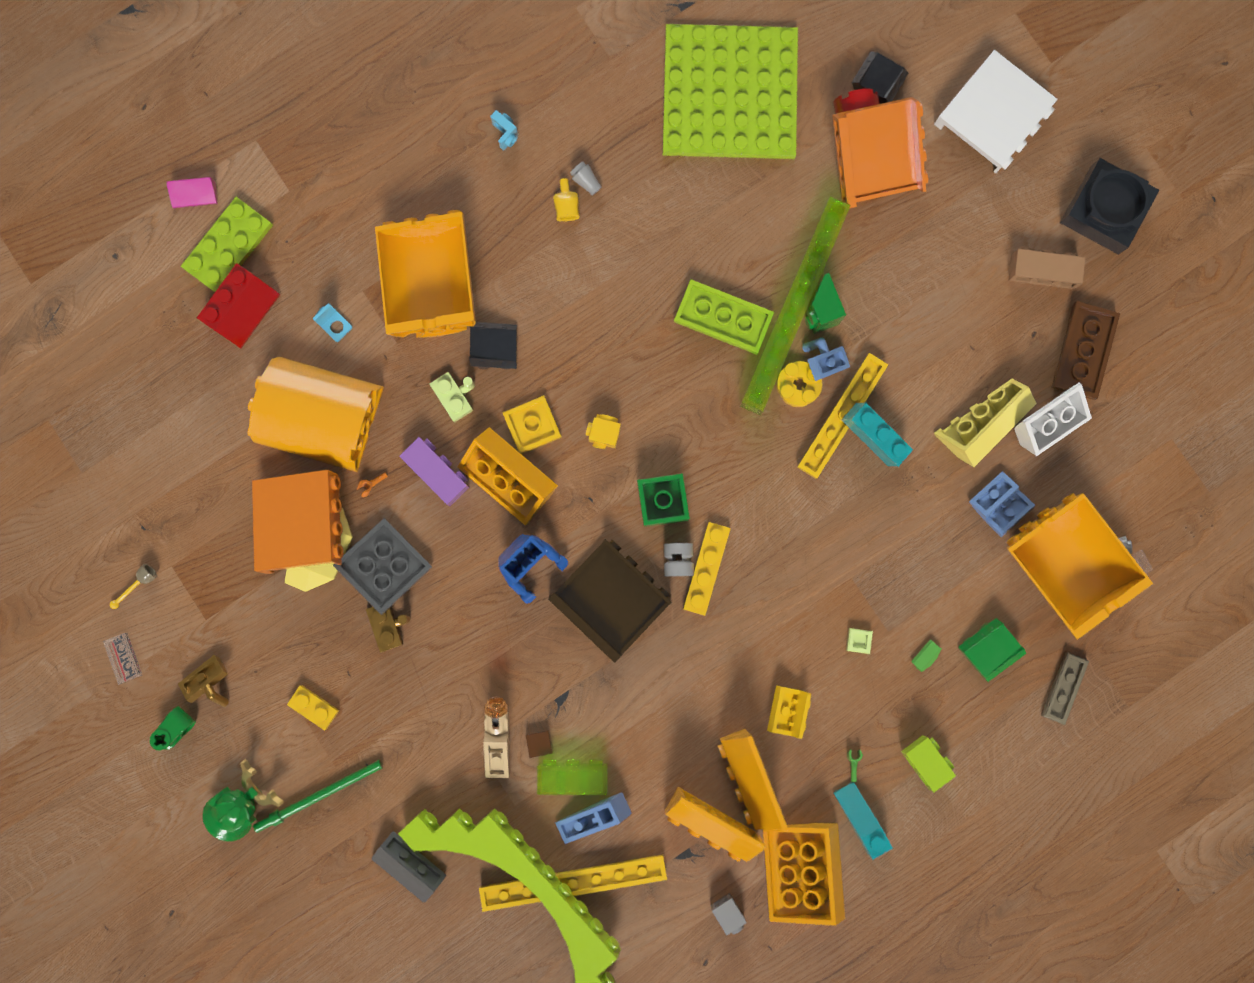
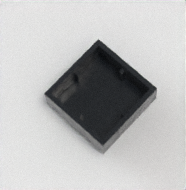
(1110, 206)

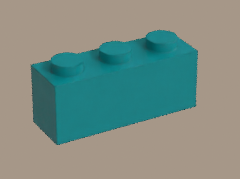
(877, 434)

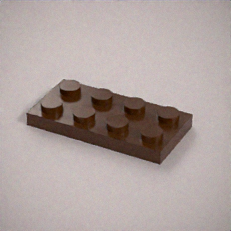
(1086, 349)

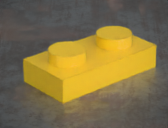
(313, 707)

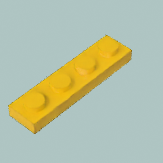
(706, 568)

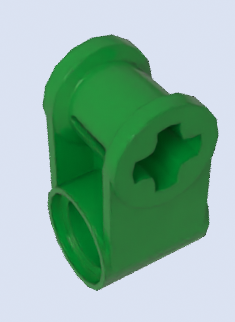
(174, 727)

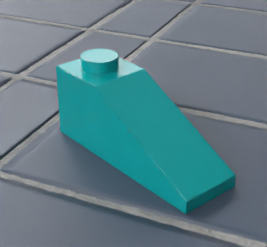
(863, 821)

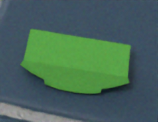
(926, 656)

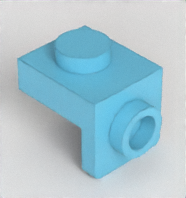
(506, 126)

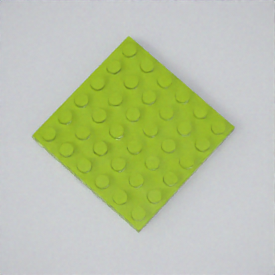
(730, 91)

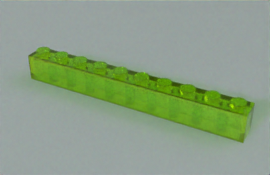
(795, 306)

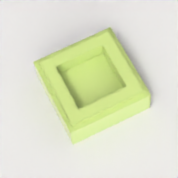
(859, 641)

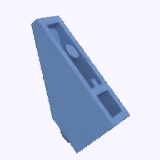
(594, 818)

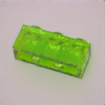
(572, 777)

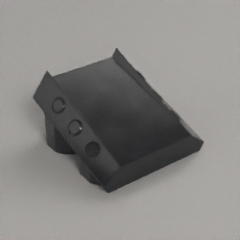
(881, 76)
(493, 345)

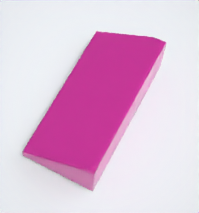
(192, 192)

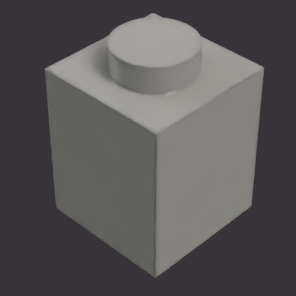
(728, 915)

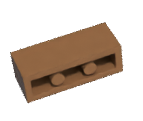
(1047, 268)

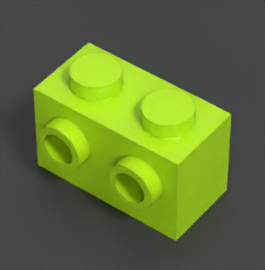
(929, 763)

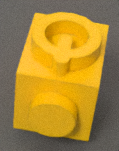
(603, 431)

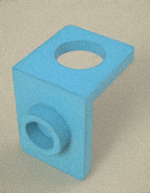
(326, 317)

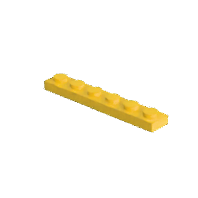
(834, 427)

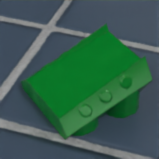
(992, 649)

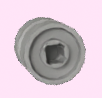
(678, 568)

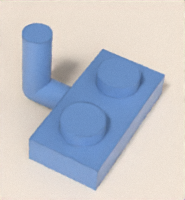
(828, 361)

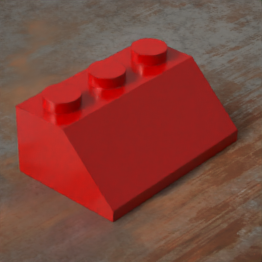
(238, 305)

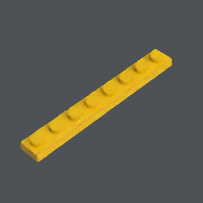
(579, 881)

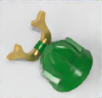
(231, 812)

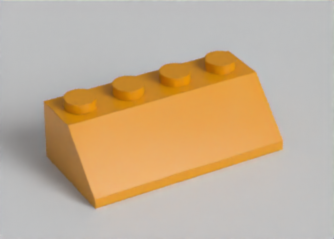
(506, 475)

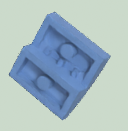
(1001, 504)

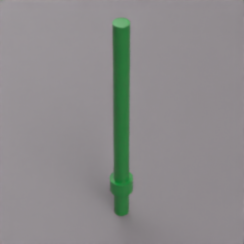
(277, 817)

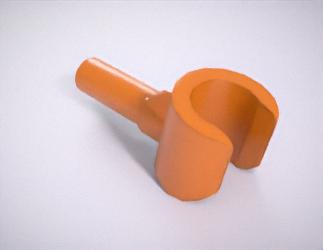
(369, 484)

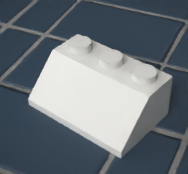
(1054, 421)

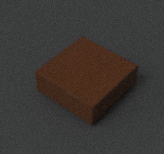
(539, 744)

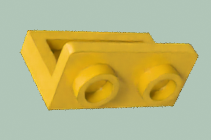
(789, 712)

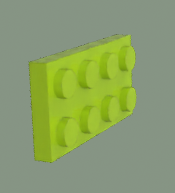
(227, 243)
(723, 317)

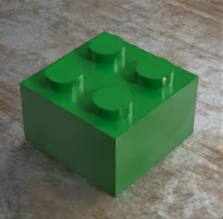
(663, 500)

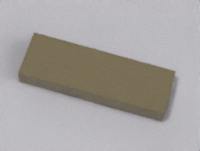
(1065, 688)

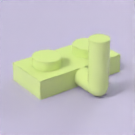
(453, 396)

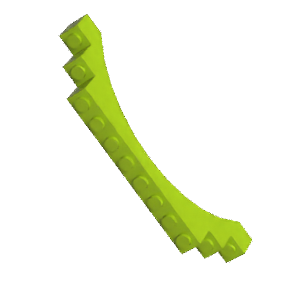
(505, 847)

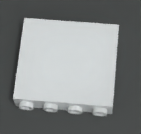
(997, 110)

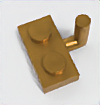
(386, 628)
(203, 680)

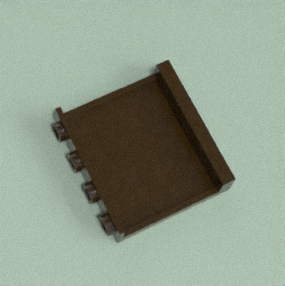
(610, 600)

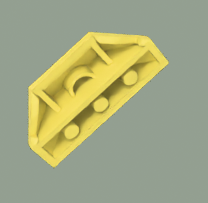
(312, 576)

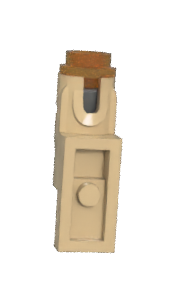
(496, 738)

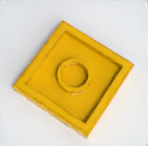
(532, 424)

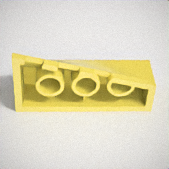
(987, 422)

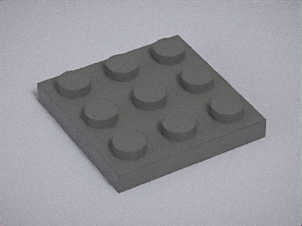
(382, 566)

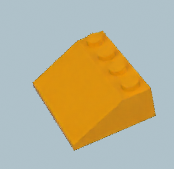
(751, 780)
(714, 825)
(804, 874)

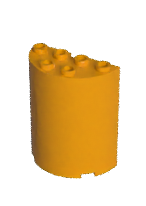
(425, 275)
(313, 412)
(1077, 563)

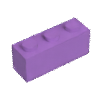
(435, 470)

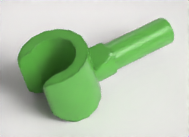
(854, 764)

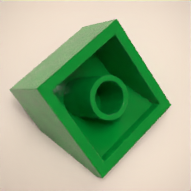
(825, 307)

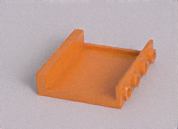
(880, 150)
(296, 521)

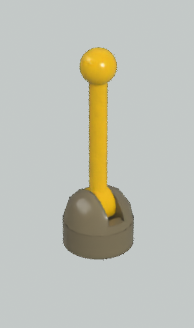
(144, 575)

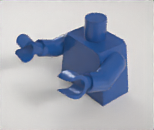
(522, 557)

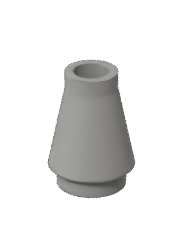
(585, 178)

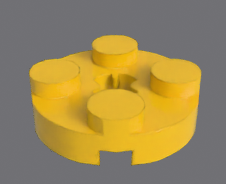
(789, 391)

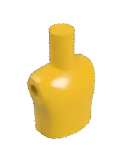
(566, 203)

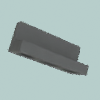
(408, 867)

